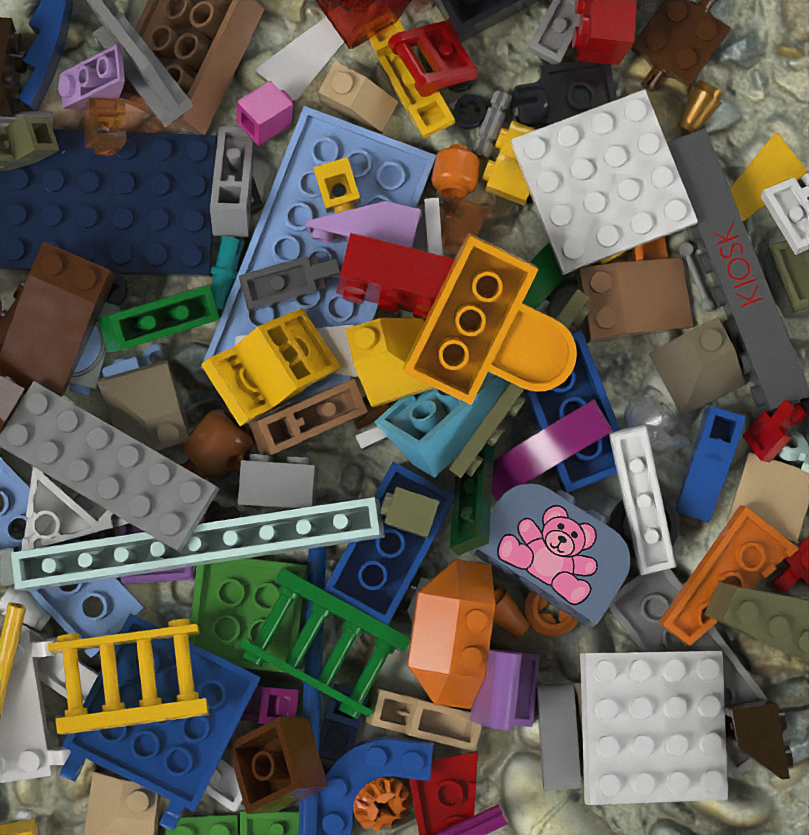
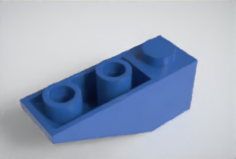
(709, 462)

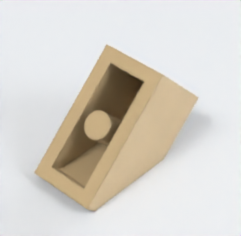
(357, 97)

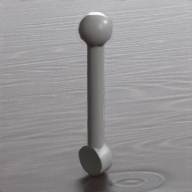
(686, 250)

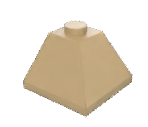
(121, 807)

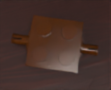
(679, 41)

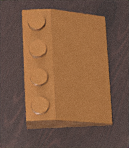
(199, 48)

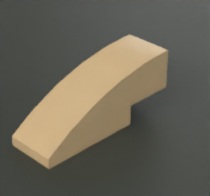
(422, 718)

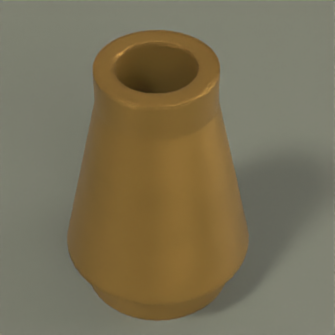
(700, 106)

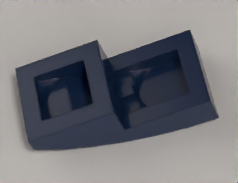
(338, 728)

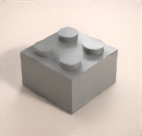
(277, 485)

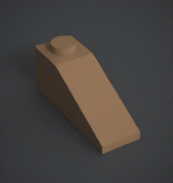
(307, 417)

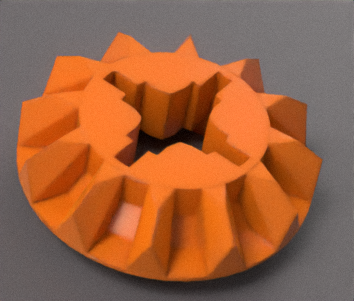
(545, 623)
(380, 790)

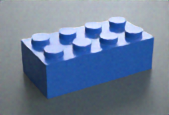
(549, 406)
(379, 570)

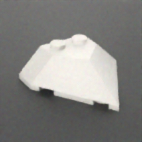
(60, 513)

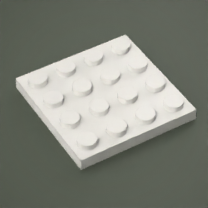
(603, 182)
(653, 727)

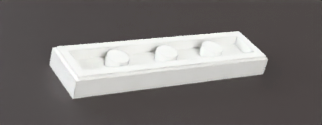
(642, 499)

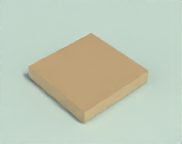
(773, 493)

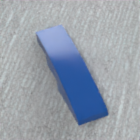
(51, 25)

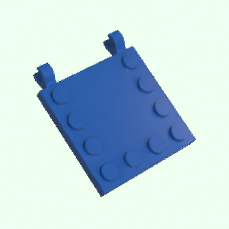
(169, 755)

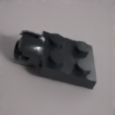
(563, 92)

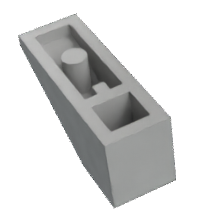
(232, 183)

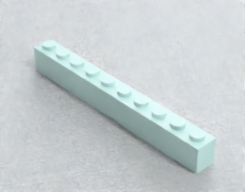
(208, 544)

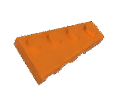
(739, 556)

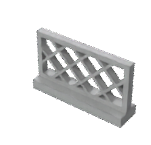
(141, 65)

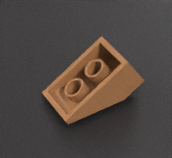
(635, 299)

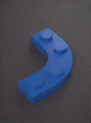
(360, 766)

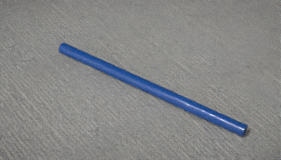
(312, 696)

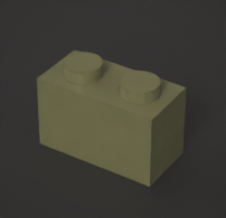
(409, 511)

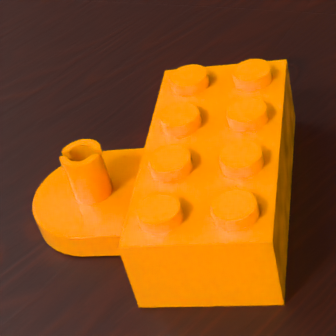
(486, 328)

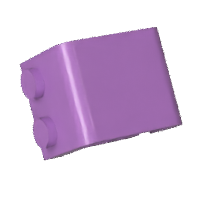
(507, 690)

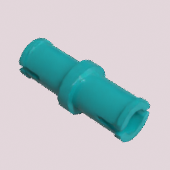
(225, 270)

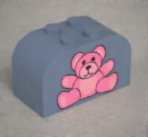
(557, 550)

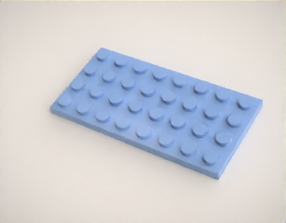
(382, 172)

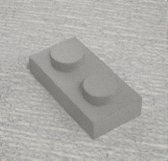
(555, 31)

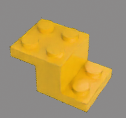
(270, 366)

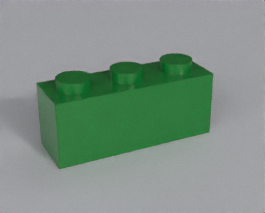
(158, 318)

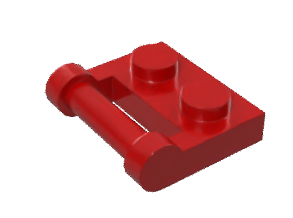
(442, 52)

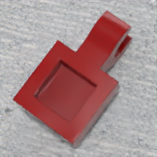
(770, 432)
(797, 568)

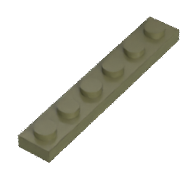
(510, 401)

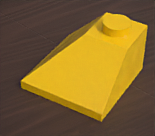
(379, 356)

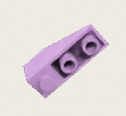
(93, 78)
(379, 221)

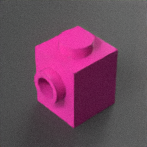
(264, 112)

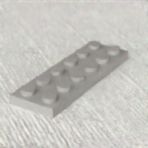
(107, 466)
(638, 610)

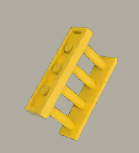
(114, 712)

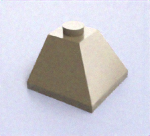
(698, 366)
(146, 405)

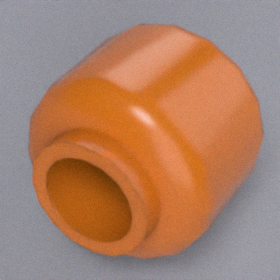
(455, 171)

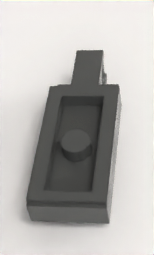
(286, 281)

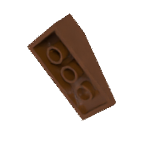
(54, 319)

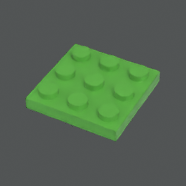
(233, 605)

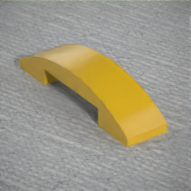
(427, 113)

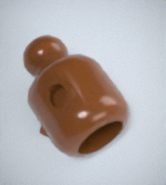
(217, 445)

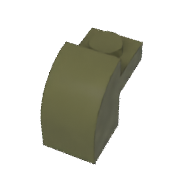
(26, 142)

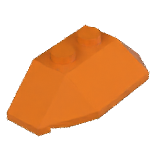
(453, 633)

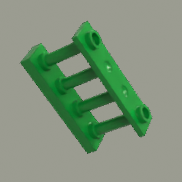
(354, 625)

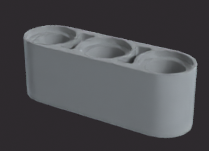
(558, 736)

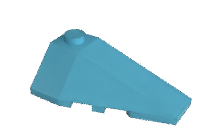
(436, 425)

